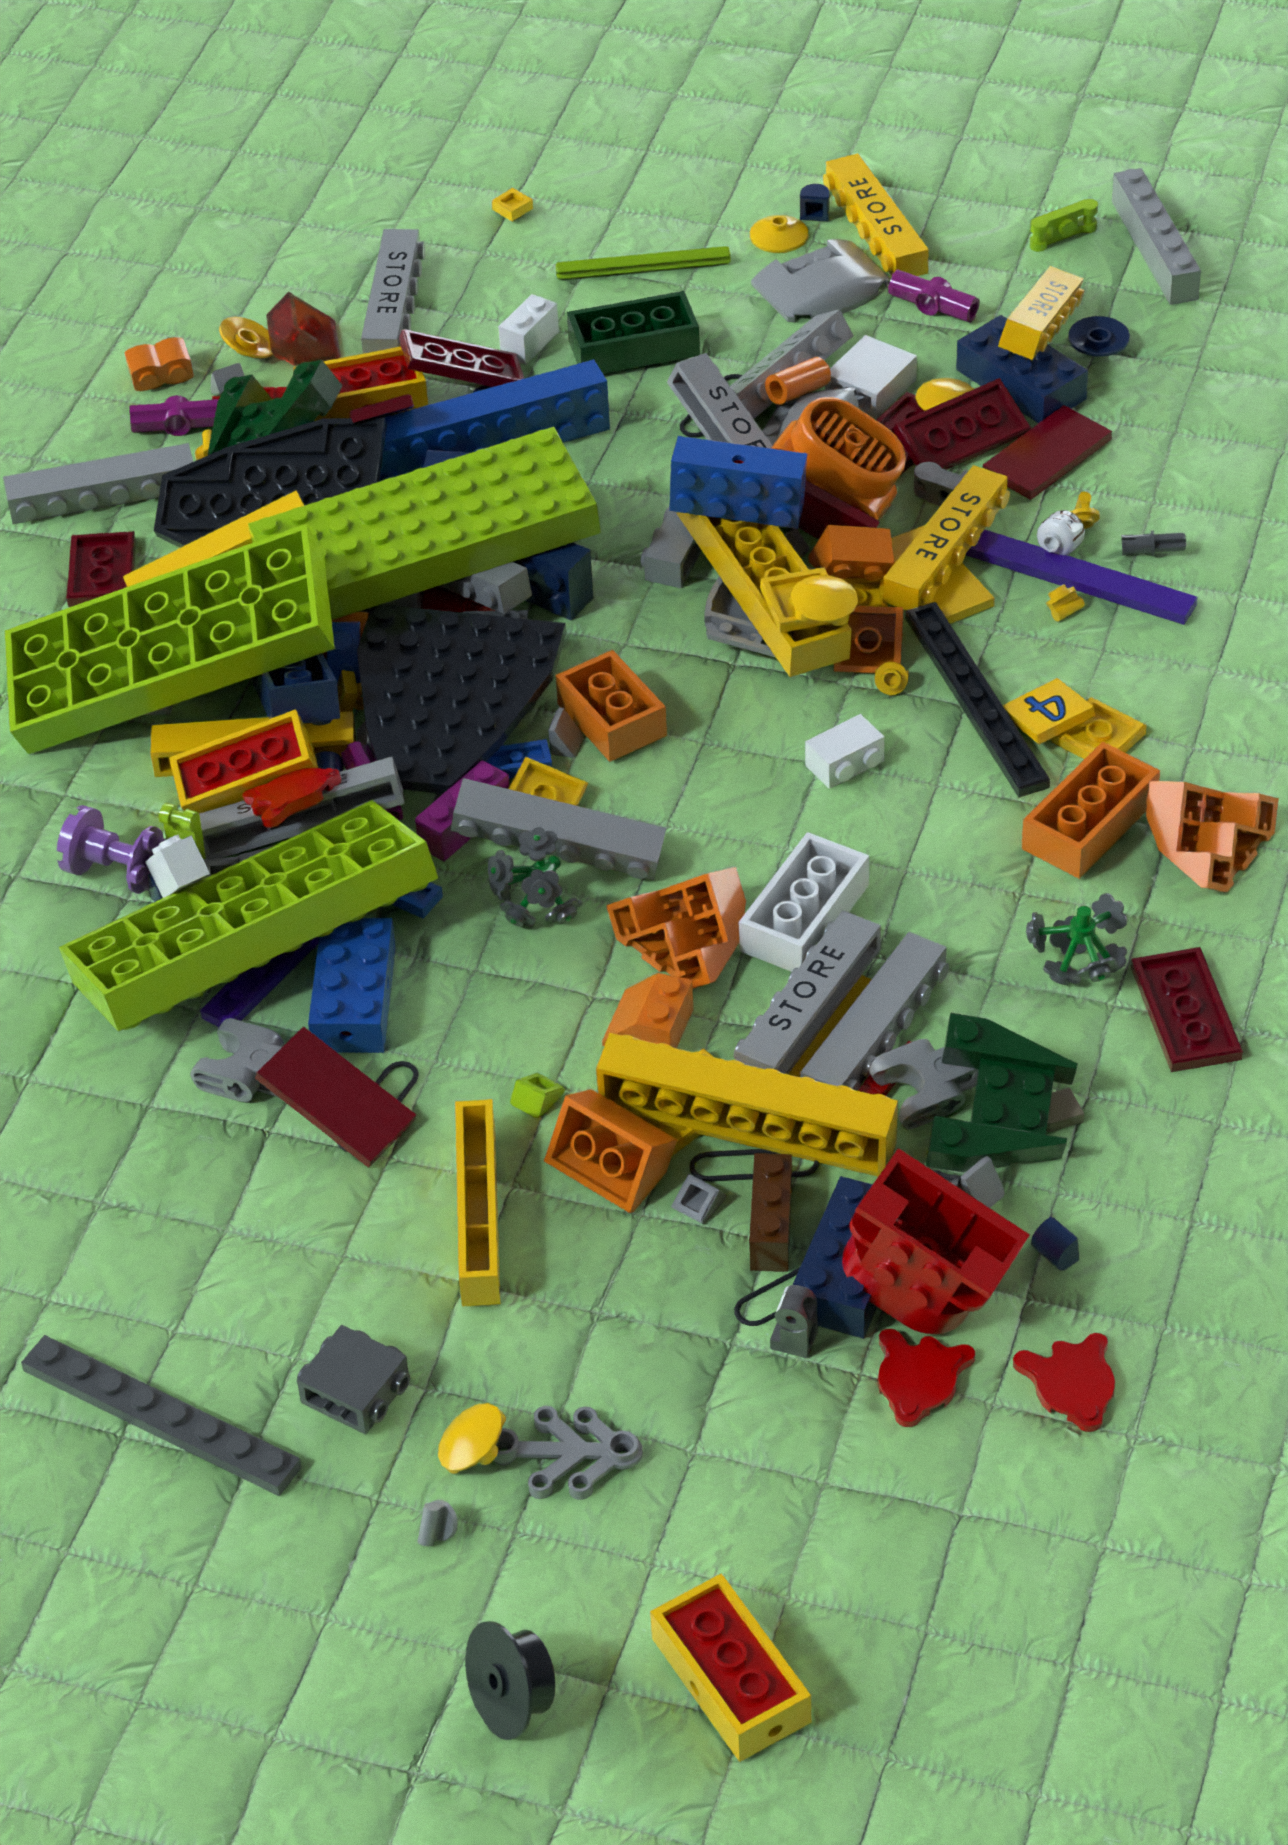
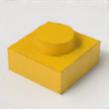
(512, 204)

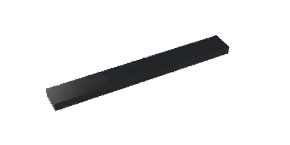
(977, 700)

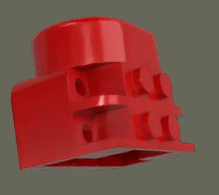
(927, 1247)

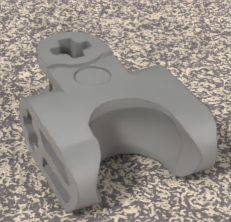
(236, 1074)
(937, 1083)

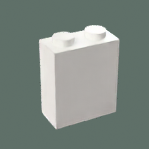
(876, 372)

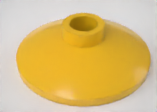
(779, 234)
(246, 337)

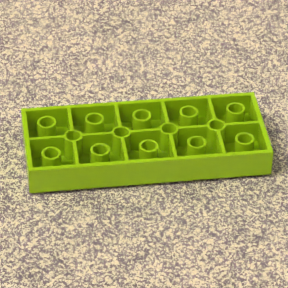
(445, 521)
(168, 639)
(247, 914)

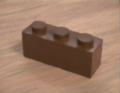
(771, 1212)

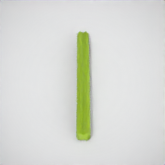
(643, 262)

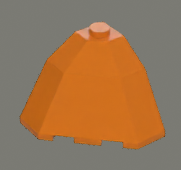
(1209, 830)
(686, 926)

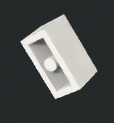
(529, 328)
(844, 751)
(176, 865)

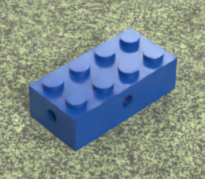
(737, 482)
(353, 986)

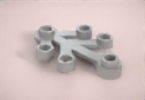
(571, 1451)

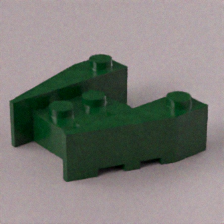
(249, 412)
(1008, 1100)

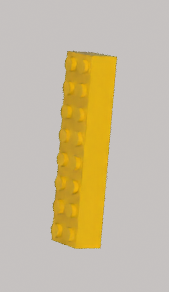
(753, 551)
(749, 1104)

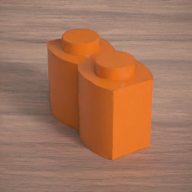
(159, 364)

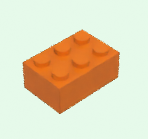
(611, 705)

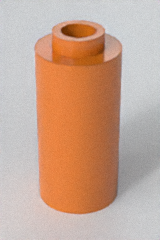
(797, 380)

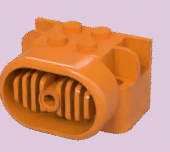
(847, 453)

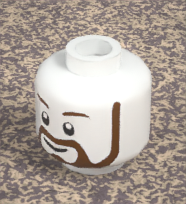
(1061, 533)

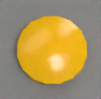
(939, 391)
(824, 599)
(471, 1438)

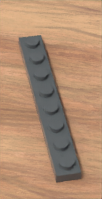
(162, 1415)

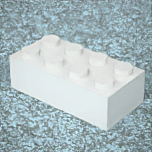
(801, 900)

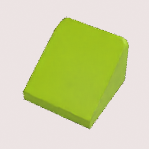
(535, 1094)

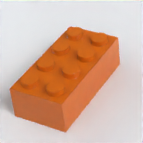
(1089, 810)

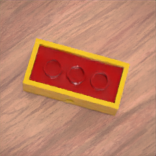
(373, 379)
(228, 766)
(731, 1667)

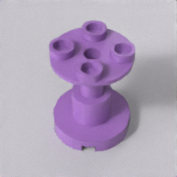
(87, 842)

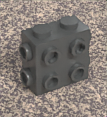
(353, 1379)

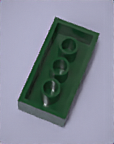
(635, 332)

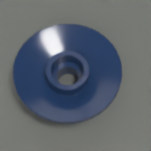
(1099, 336)

